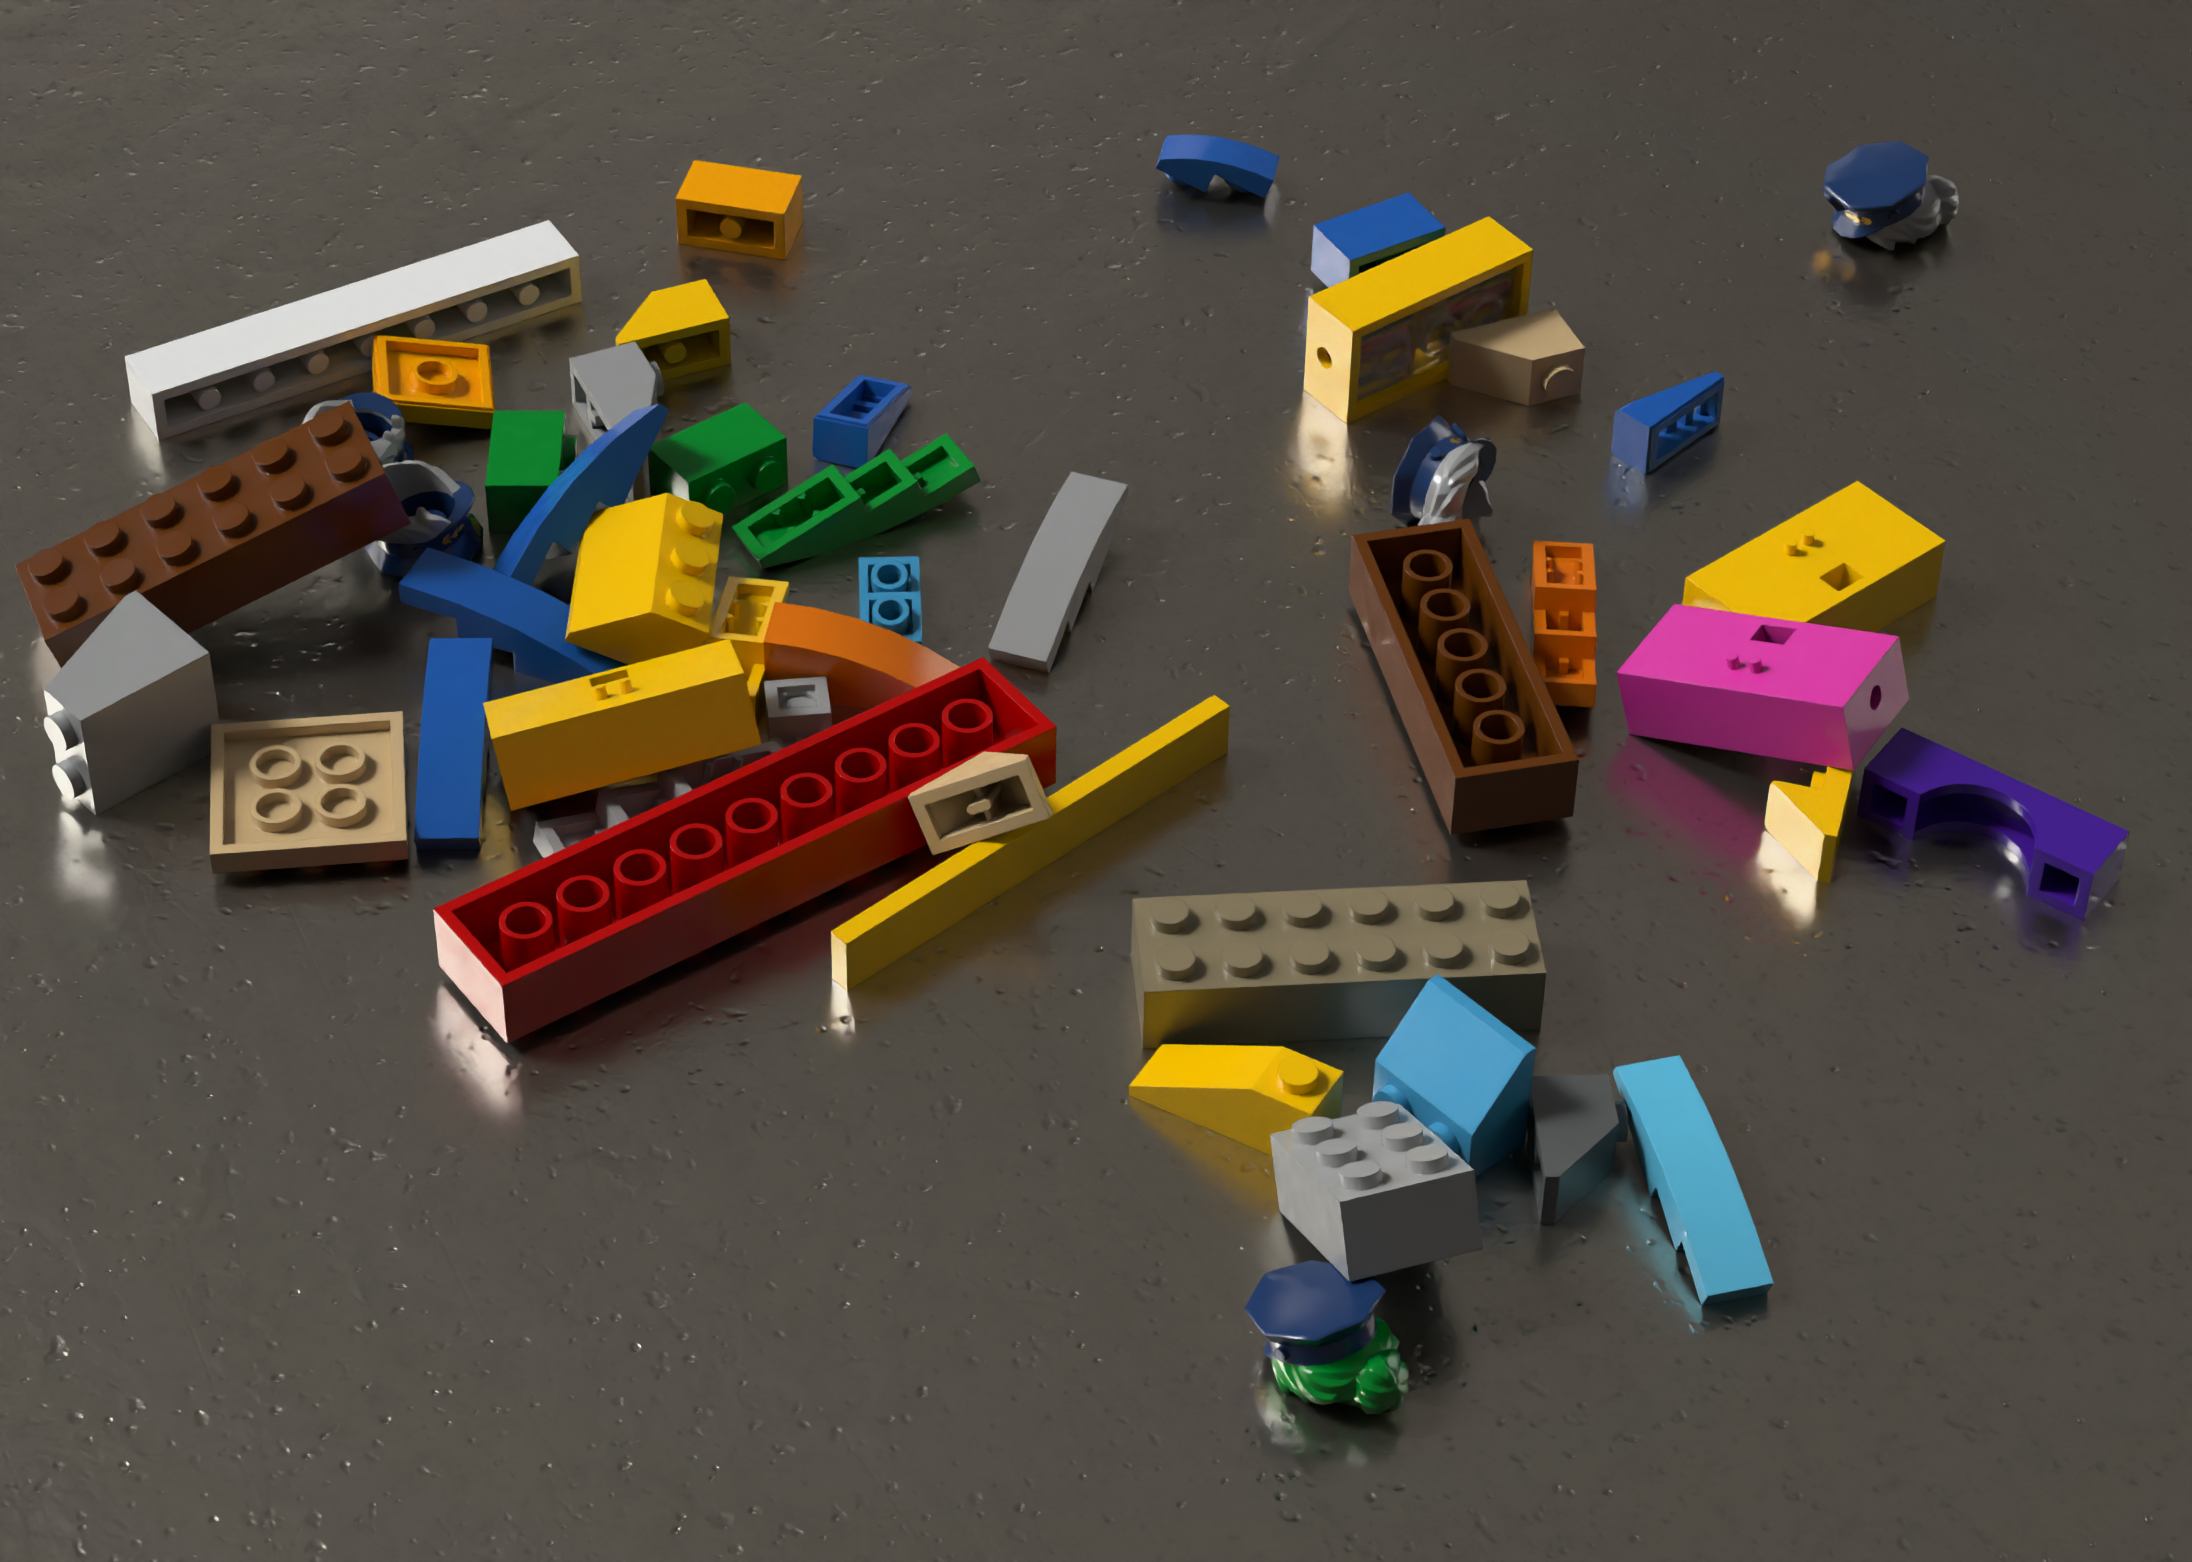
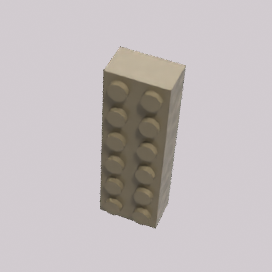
(1329, 960)

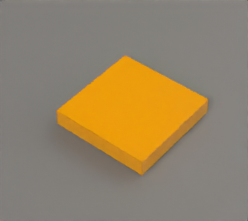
(435, 380)

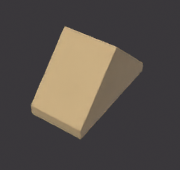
(979, 801)

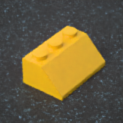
(645, 579)

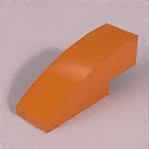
(858, 658)

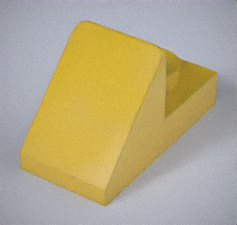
(1811, 818)

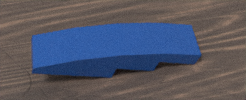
(591, 483)
(502, 609)
(453, 744)

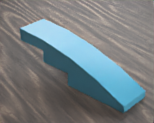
(1693, 1179)

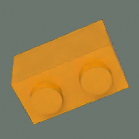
(739, 209)

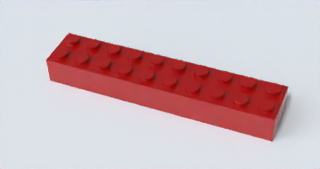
(725, 853)

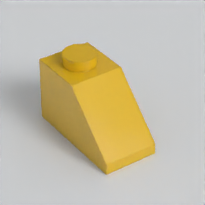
(681, 329)

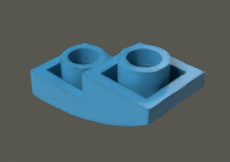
(891, 594)

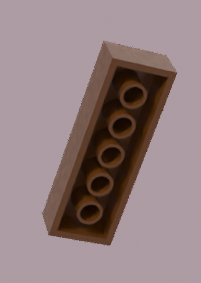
(221, 534)
(1462, 677)

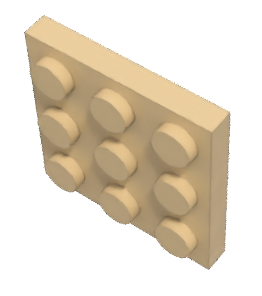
(308, 792)

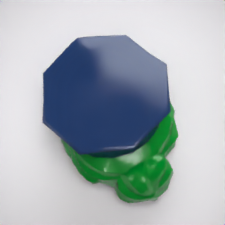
(1327, 1337)

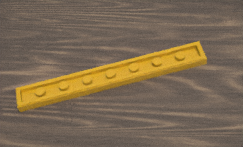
(1005, 860)

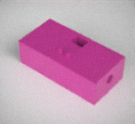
(1764, 686)

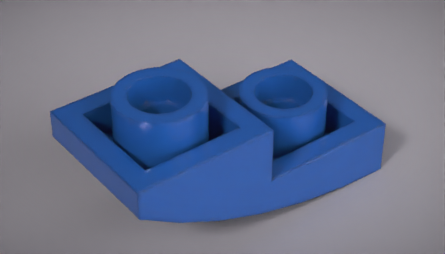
(1197, 158)

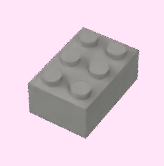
(1375, 1190)

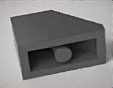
(1571, 1138)

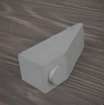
(610, 387)

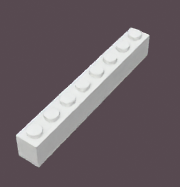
(333, 332)

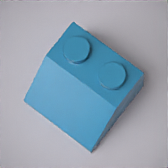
(1459, 1074)

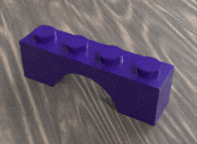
(1930, 789)

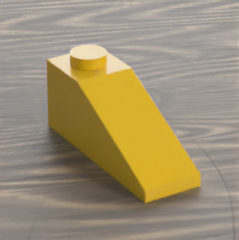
(1239, 1089)

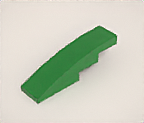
(842, 510)

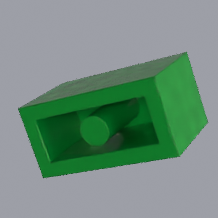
(523, 460)
(721, 460)

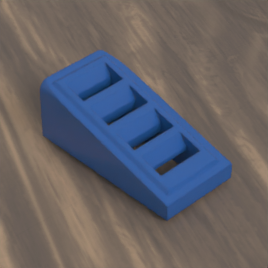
(858, 420)
(1664, 422)

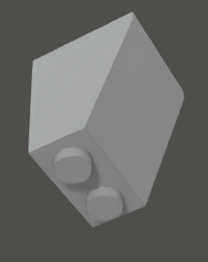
(129, 707)

